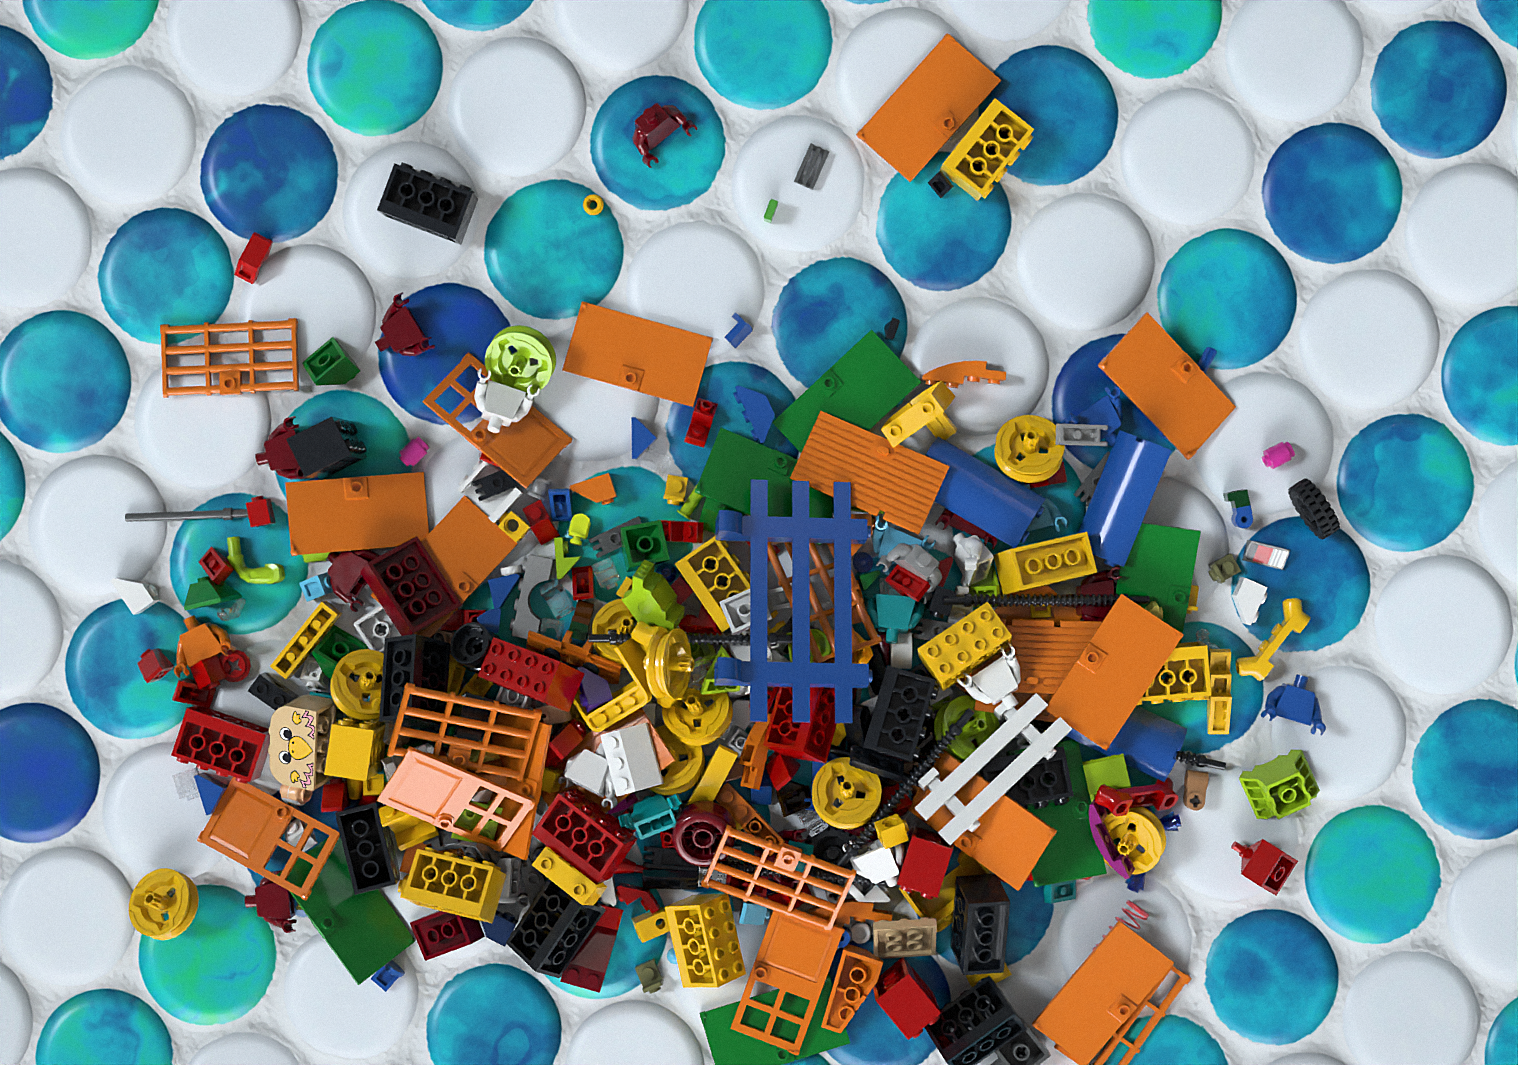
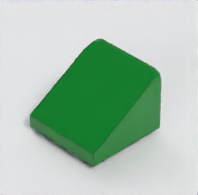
(868, 578)

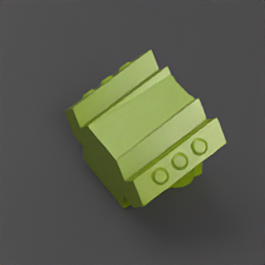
(653, 599)
(1280, 786)

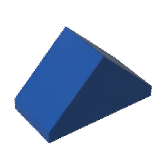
(641, 438)
(561, 504)
(502, 588)
(210, 791)
(764, 795)

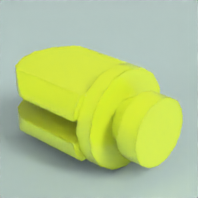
(579, 528)

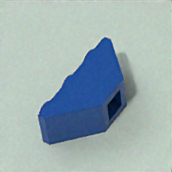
(757, 411)

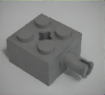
(1033, 1053)

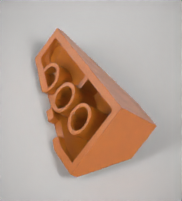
(853, 982)

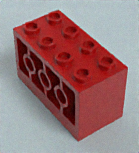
(531, 674)
(217, 731)
(800, 739)
(584, 835)
(925, 863)
(906, 999)

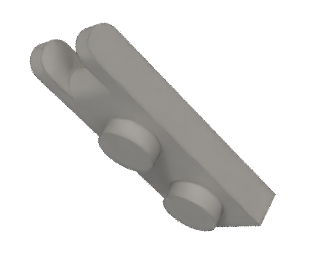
(1080, 434)

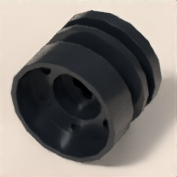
(471, 645)

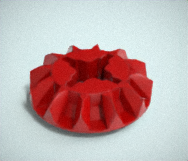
(244, 664)

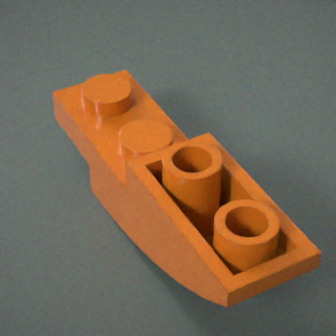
(954, 374)
(754, 755)
(747, 815)
(853, 908)

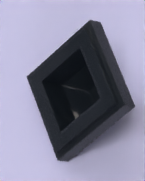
(940, 184)

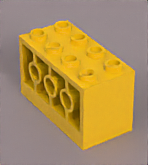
(984, 137)
(1045, 563)
(705, 580)
(965, 646)
(1185, 656)
(355, 748)
(454, 884)
(705, 940)

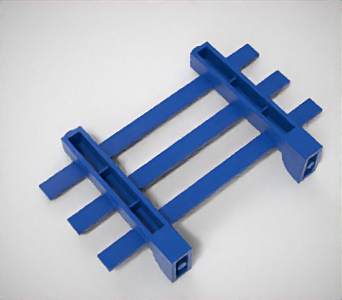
(801, 531)

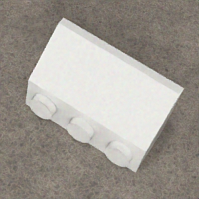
(632, 759)

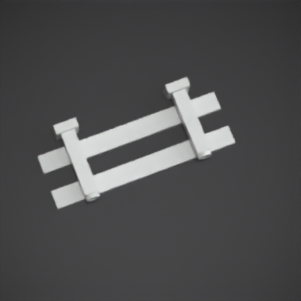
(1017, 722)

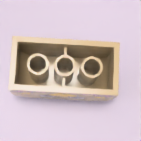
(301, 741)

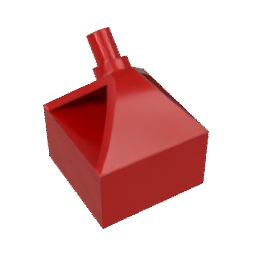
(1265, 864)

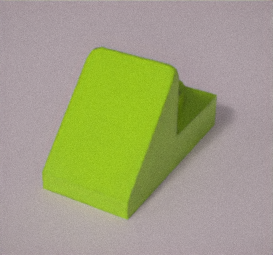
(563, 564)

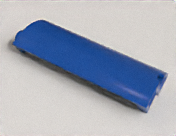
(985, 495)
(1123, 496)
(1146, 741)

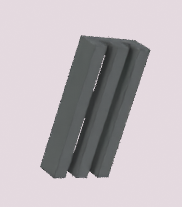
(818, 150)

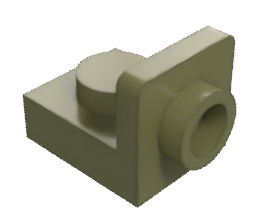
(1223, 568)
(649, 976)

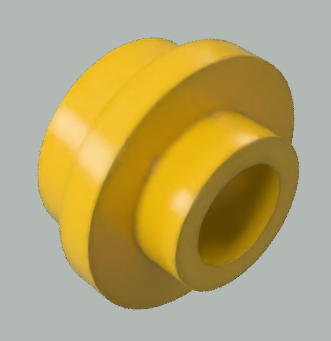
(593, 198)

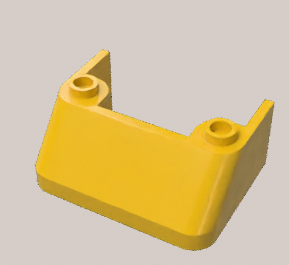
(625, 699)
(942, 907)

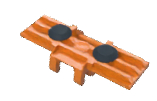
(574, 655)

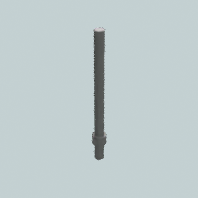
(226, 514)

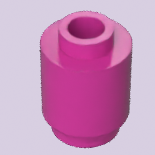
(413, 451)
(1278, 455)

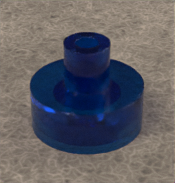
(858, 558)

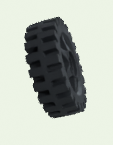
(1314, 508)
(830, 839)

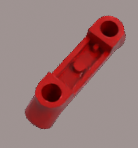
(1121, 800)

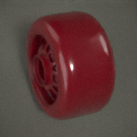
(700, 831)

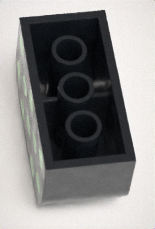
(367, 847)

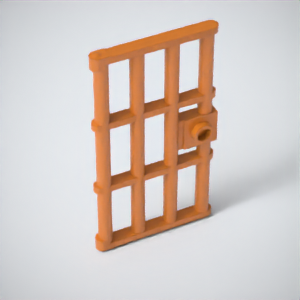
(229, 374)
(820, 614)
(460, 748)
(784, 864)
(1159, 1013)

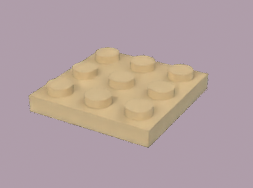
(904, 938)

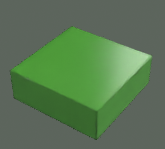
(770, 211)

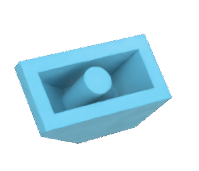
(753, 913)

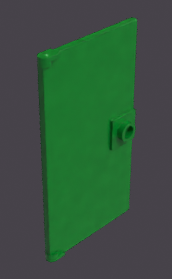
(855, 389)
(737, 461)
(1162, 568)
(1072, 850)
(356, 927)
(736, 1048)

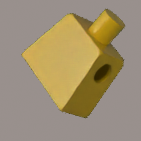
(646, 925)

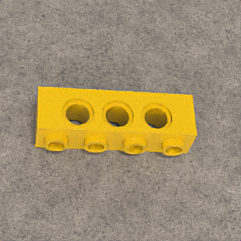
(306, 639)

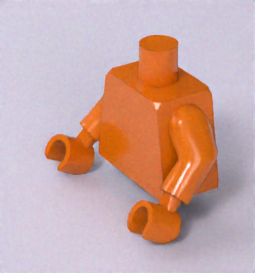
(200, 643)

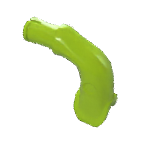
(263, 575)

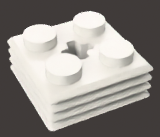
(369, 626)

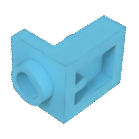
(316, 586)

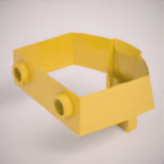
(922, 410)
(568, 877)

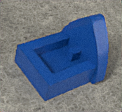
(739, 332)
(490, 619)
(387, 975)

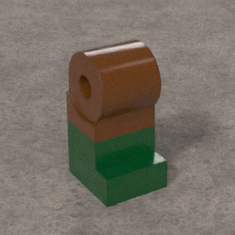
(581, 620)

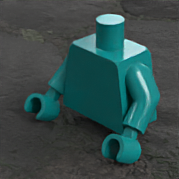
(894, 614)
(652, 815)

